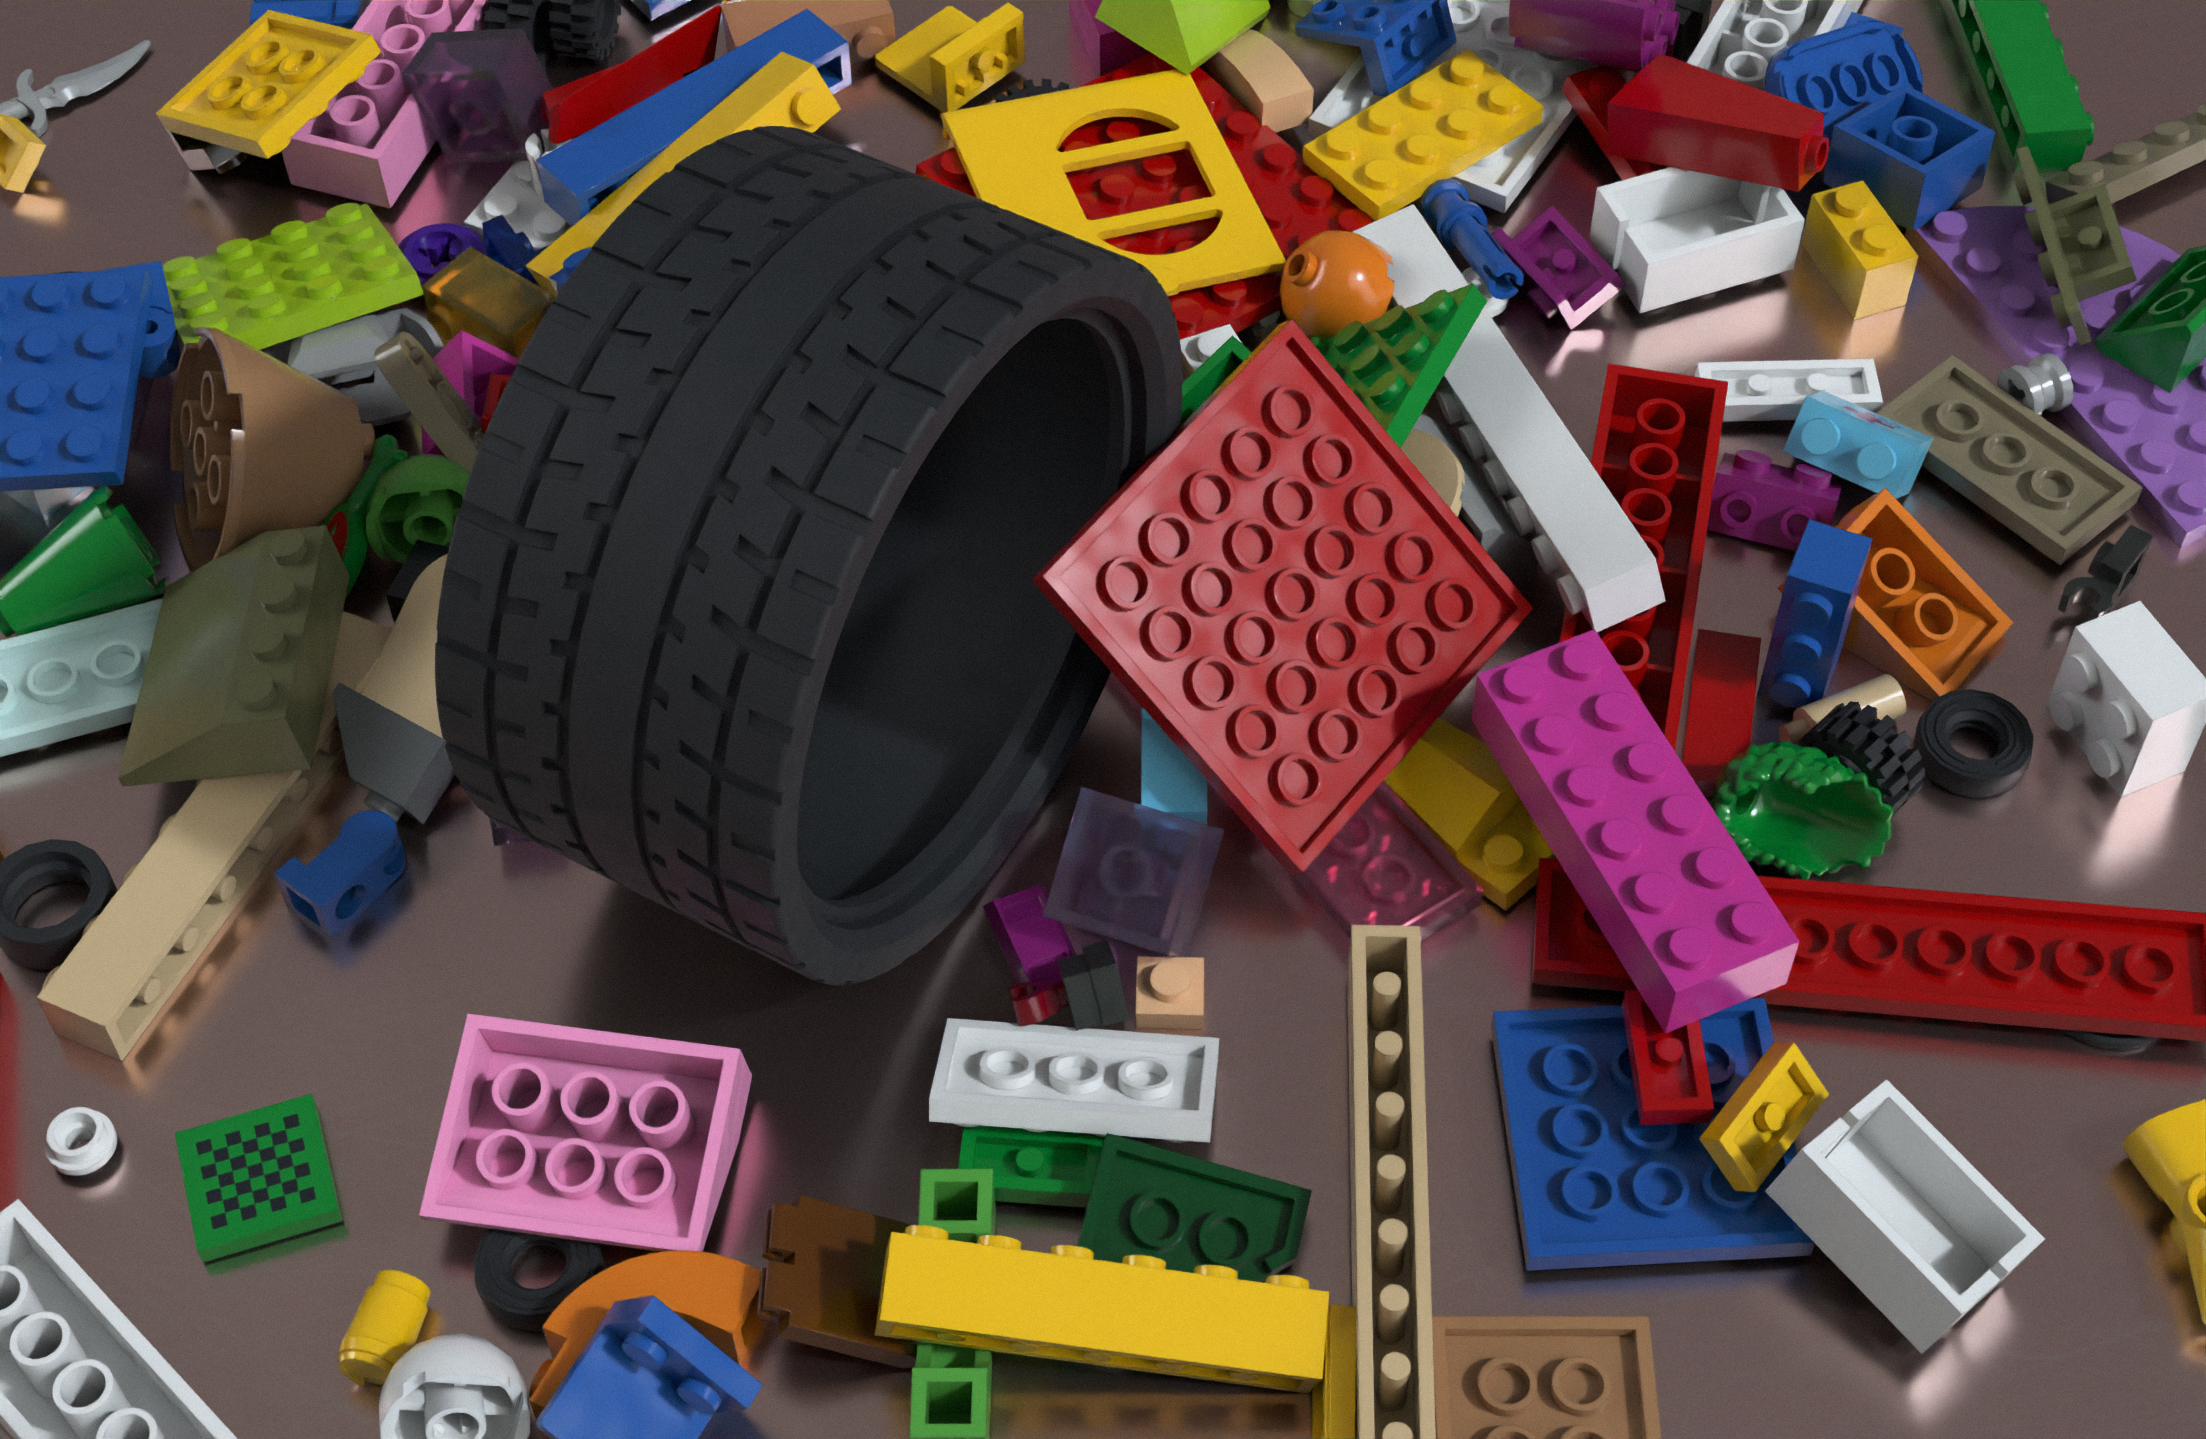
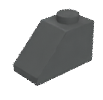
(391, 757)

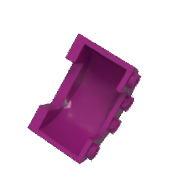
(1596, 31)

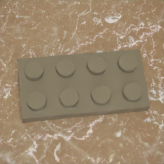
(2012, 460)

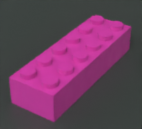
(1633, 831)

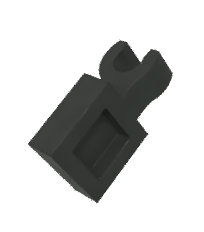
(2112, 572)

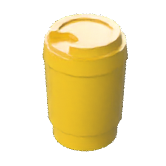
(383, 1327)

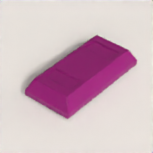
(1027, 937)

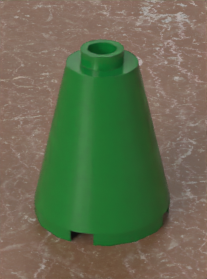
(81, 570)

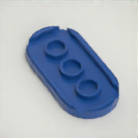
(1843, 70)

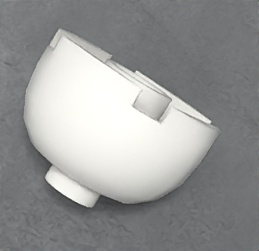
(454, 1391)

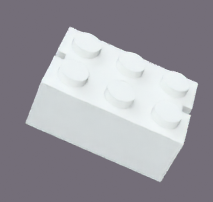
(1692, 234)
(1904, 1215)

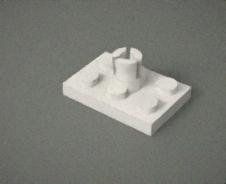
(521, 199)

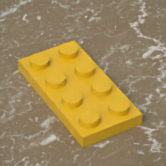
(1422, 134)

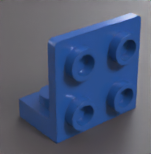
(1393, 35)
(645, 1379)

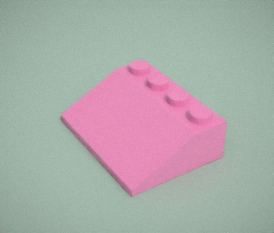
(586, 1134)

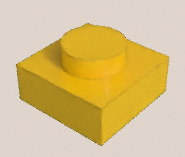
(18, 153)

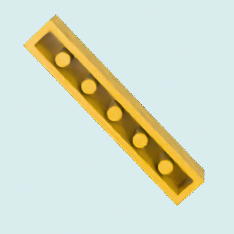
(779, 94)
(1102, 1310)

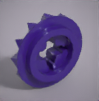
(436, 243)

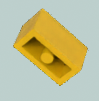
(1859, 249)

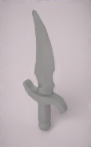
(66, 87)

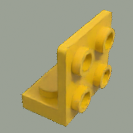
(954, 56)

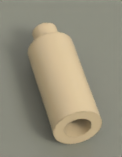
(1880, 692)

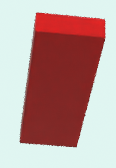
(1719, 703)

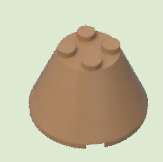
(256, 446)

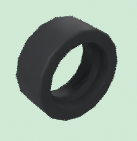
(31, 870)

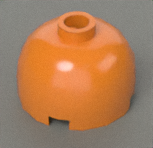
(1335, 282)

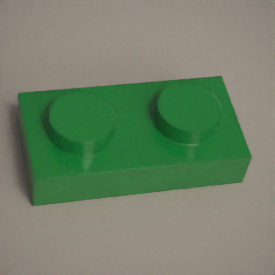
(1033, 1165)

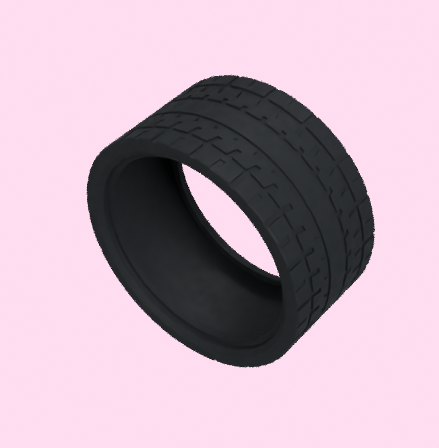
(772, 540)

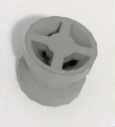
(2040, 385)

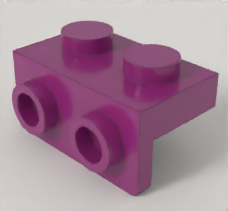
(1560, 268)
(1770, 500)

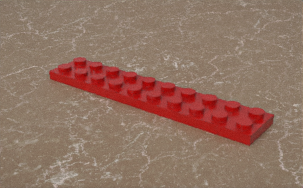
(1939, 956)

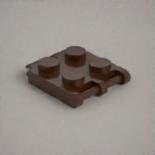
(829, 1278)

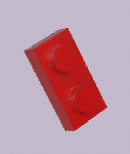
(1666, 1068)

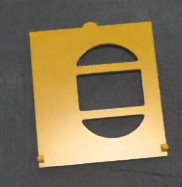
(1016, 165)

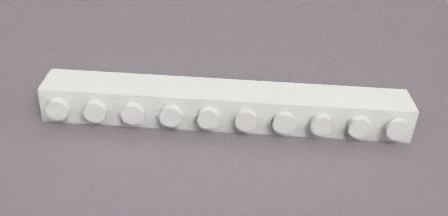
(1525, 445)

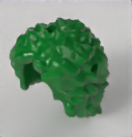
(1800, 810)

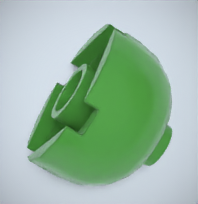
(414, 503)

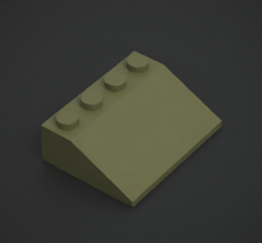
(240, 662)

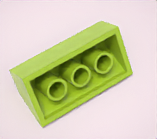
(1182, 30)

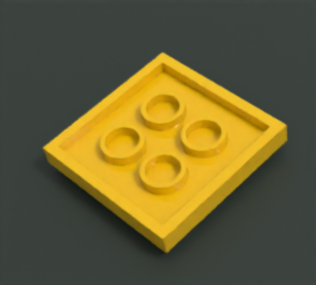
(269, 83)

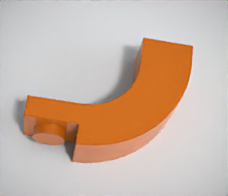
(701, 1287)

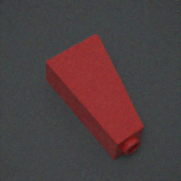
(1715, 126)

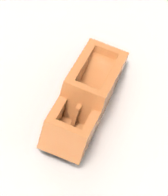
(1264, 81)

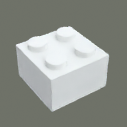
(2129, 699)

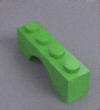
(951, 1381)

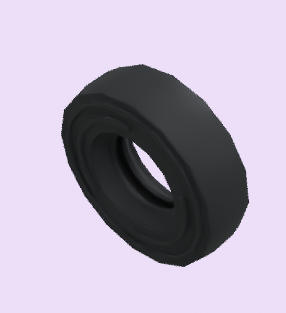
(1978, 711)
(524, 1306)

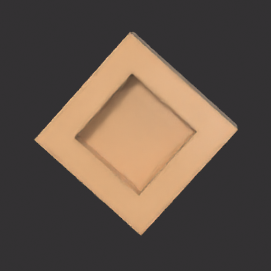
(1170, 992)

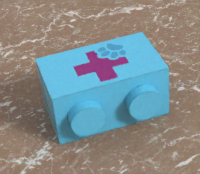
(1857, 444)

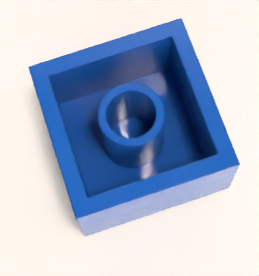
(1910, 155)

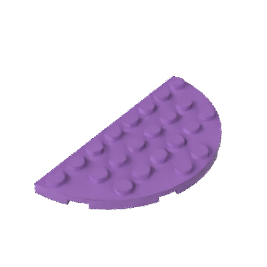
(2124, 418)

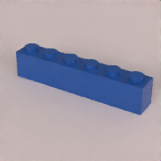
(605, 157)

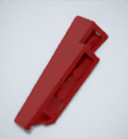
(604, 94)

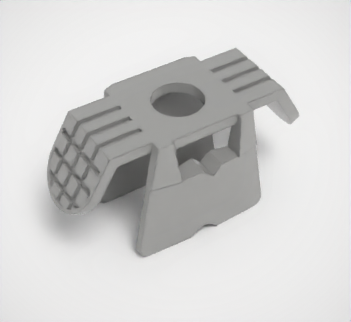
(348, 354)

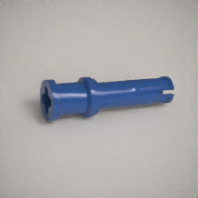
(1463, 228)

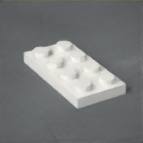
(1075, 1080)

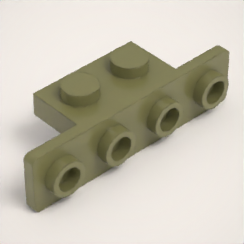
(2082, 244)

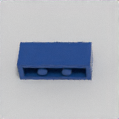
(1813, 614)

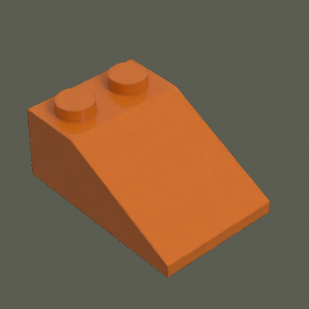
(1915, 604)

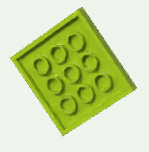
(291, 279)

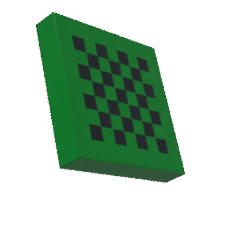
(257, 1177)

